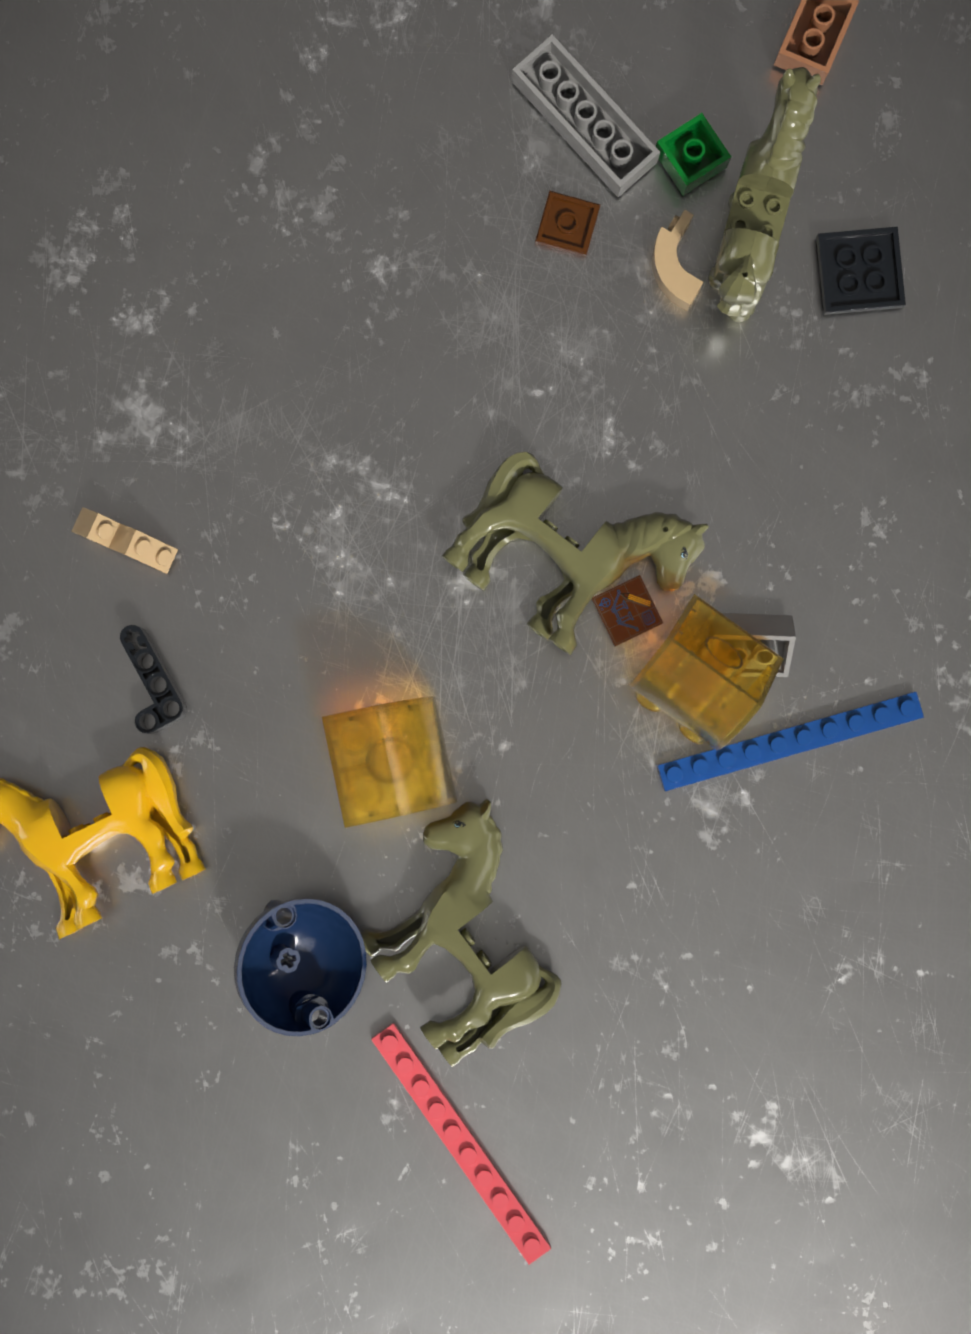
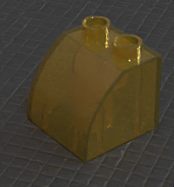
(706, 675)
(389, 760)

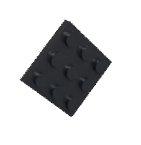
(860, 270)

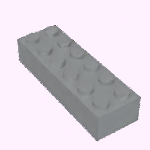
(585, 115)

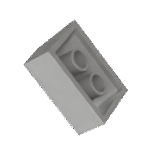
(773, 631)

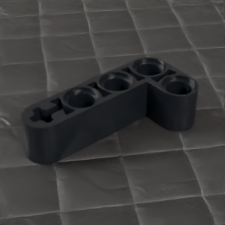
(148, 677)

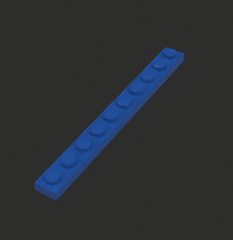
(790, 741)

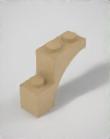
(124, 540)

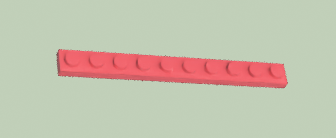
(461, 1143)

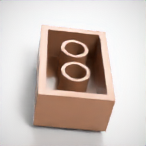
(816, 35)

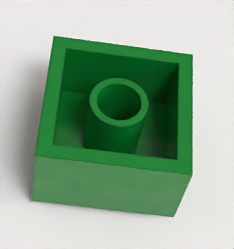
(692, 154)

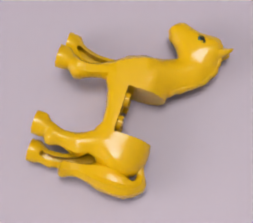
(140, 805)

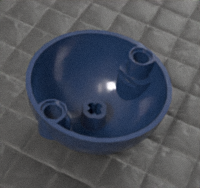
(321, 965)

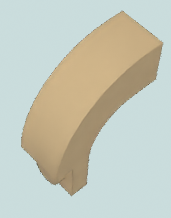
(670, 276)

